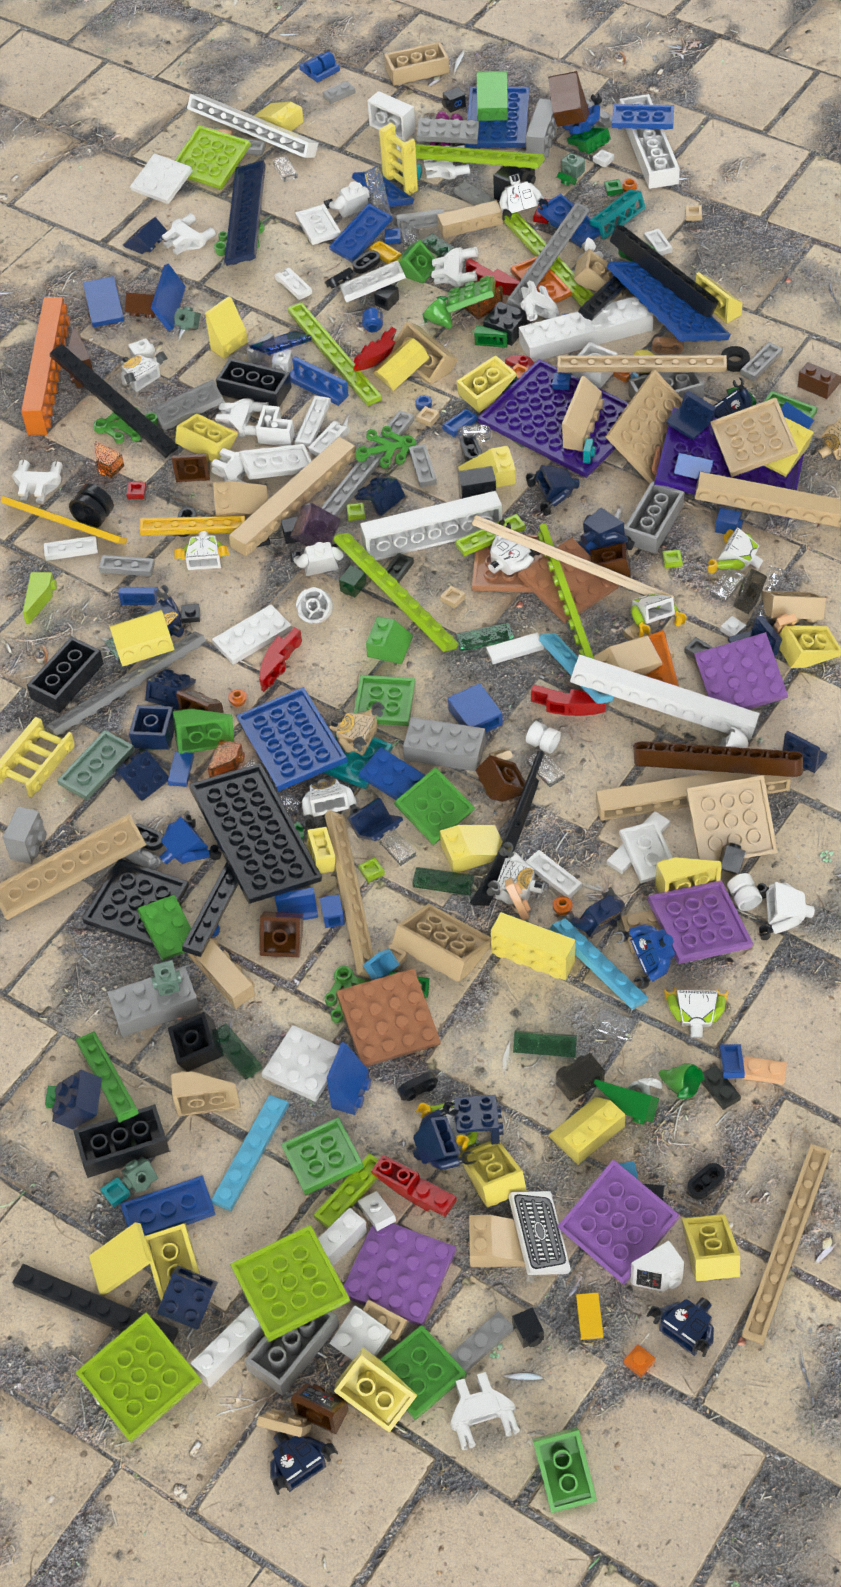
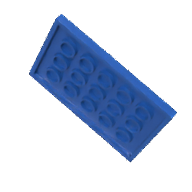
(502, 133)
(291, 739)

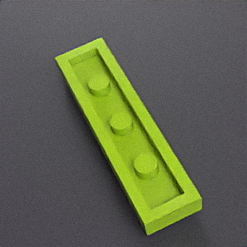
(482, 538)
(347, 1193)

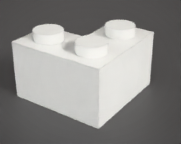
(273, 429)

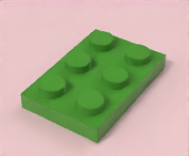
(165, 926)

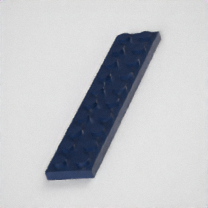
(245, 213)

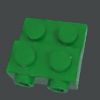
(590, 140)

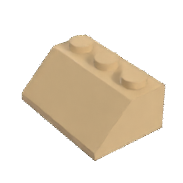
(802, 604)

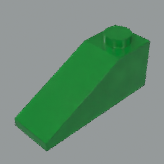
(630, 1102)

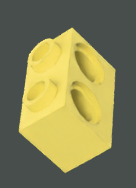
(321, 849)

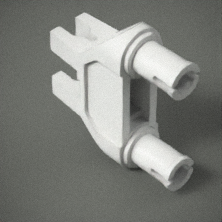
(445, 168)
(184, 237)
(450, 267)
(537, 302)
(238, 414)
(229, 466)
(36, 482)
(480, 1408)

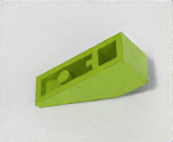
(38, 594)

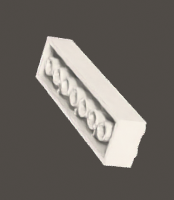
(652, 151)
(574, 332)
(428, 525)

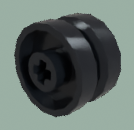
(91, 505)

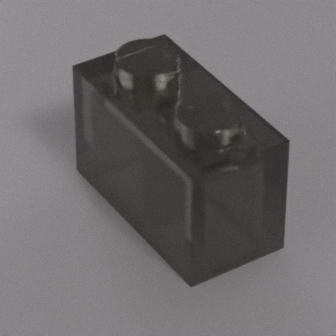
(750, 591)
(579, 1076)

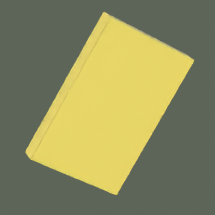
(120, 1258)

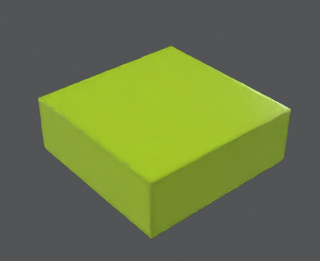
(355, 511)
(672, 558)
(371, 870)

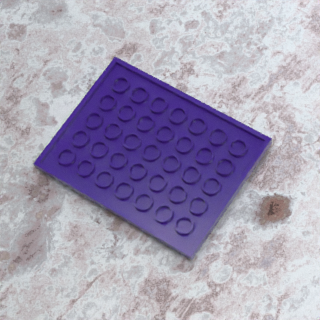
(534, 416)
(707, 447)

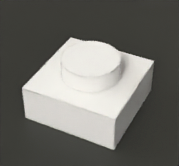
(603, 158)
(732, 627)

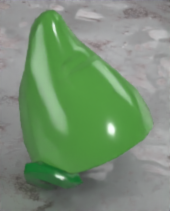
(438, 313)
(683, 1079)

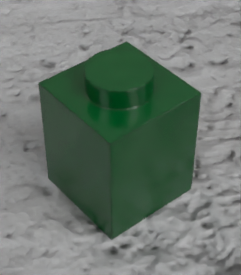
(352, 581)

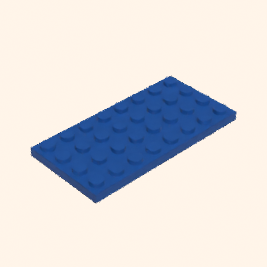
(667, 306)

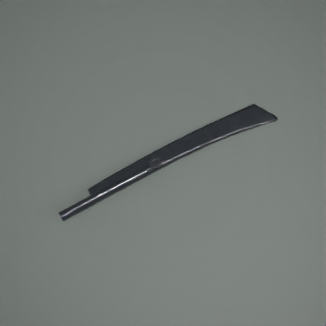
(513, 833)

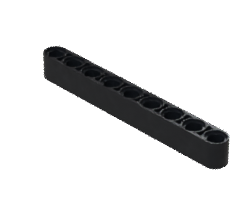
(664, 271)

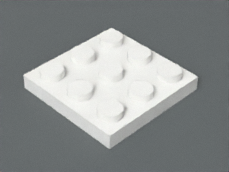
(161, 178)
(301, 1063)

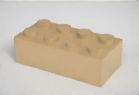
(416, 63)

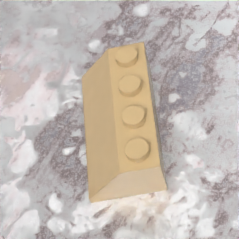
(440, 359)
(581, 415)

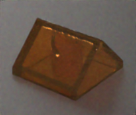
(484, 307)

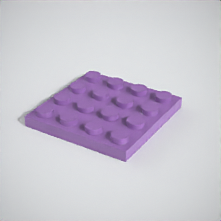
(742, 672)
(700, 921)
(618, 1221)
(400, 1271)

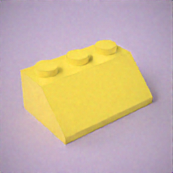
(728, 305)
(401, 363)
(204, 436)
(142, 638)
(589, 1129)

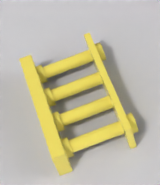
(390, 162)
(25, 743)

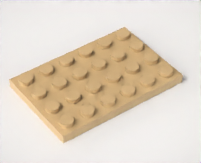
(644, 425)

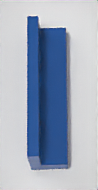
(317, 383)

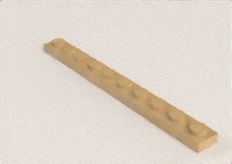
(643, 363)
(350, 891)
(786, 1244)

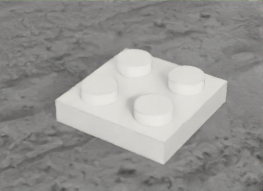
(360, 1331)

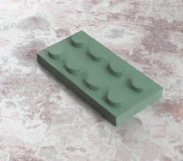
(95, 765)

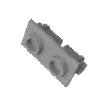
(144, 858)

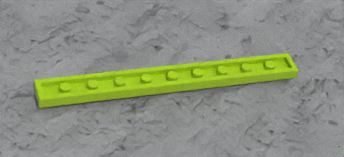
(479, 156)
(535, 245)
(334, 354)
(396, 592)
(565, 595)

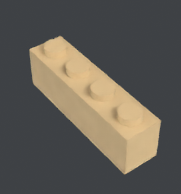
(469, 219)
(224, 974)

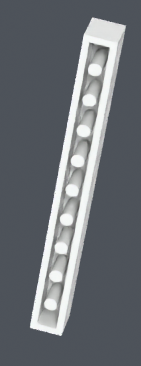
(252, 125)
(663, 696)
(246, 1330)

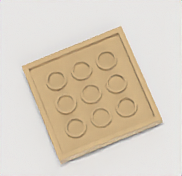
(754, 437)
(732, 814)

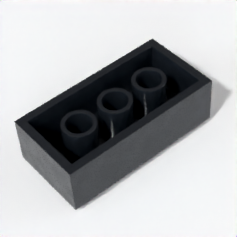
(253, 381)
(65, 674)
(115, 1143)

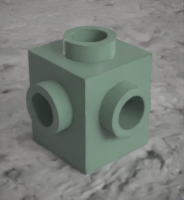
(573, 165)
(187, 318)
(166, 978)
(138, 1175)

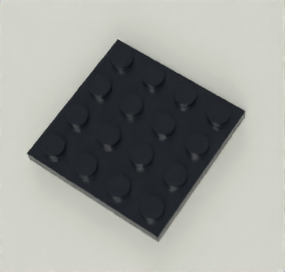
(124, 892)

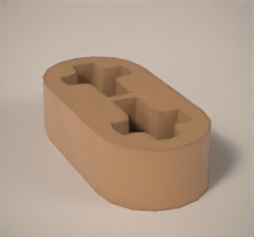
(667, 345)

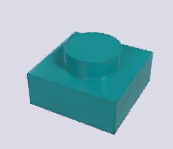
(589, 451)
(115, 1192)

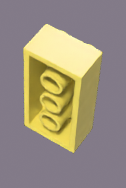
(533, 946)

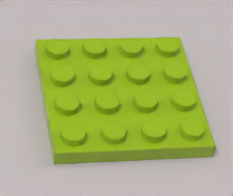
(212, 156)
(289, 1283)
(138, 1377)

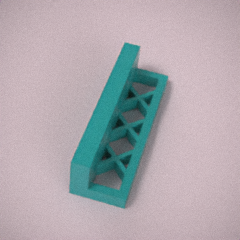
(618, 208)

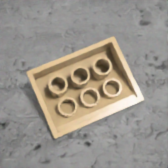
(442, 942)

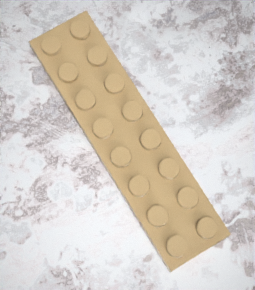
(69, 866)

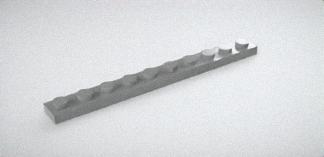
(550, 252)
(363, 470)
(121, 686)

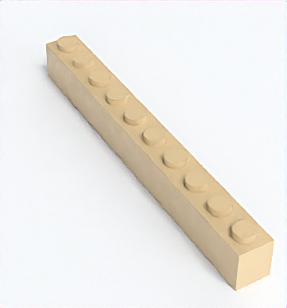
(292, 496)
(769, 499)
(668, 793)

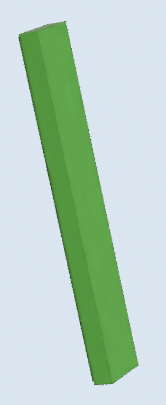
(111, 1082)

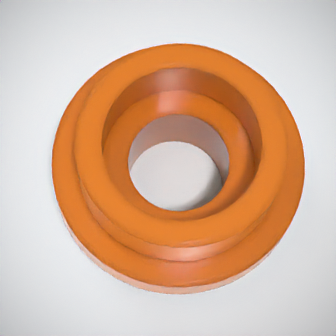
(629, 184)
(237, 697)
(562, 910)

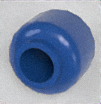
(372, 319)

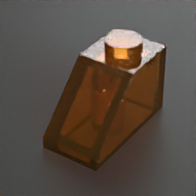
(108, 460)
(226, 758)

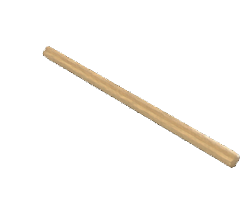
(565, 557)

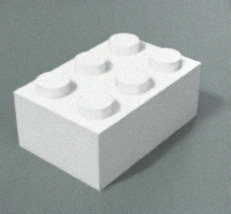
(387, 110)

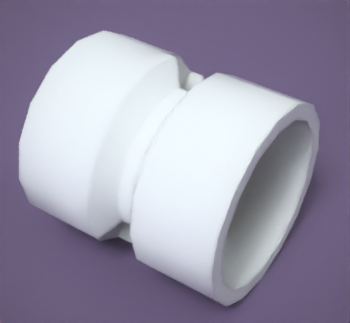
(545, 738)
(744, 892)

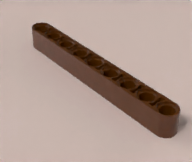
(718, 758)

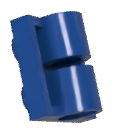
(320, 66)

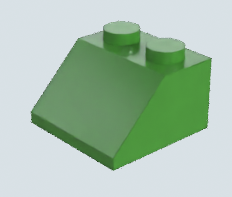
(417, 262)
(388, 641)

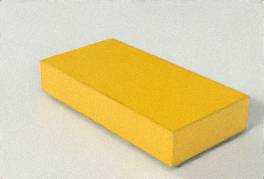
(386, 252)
(589, 1316)

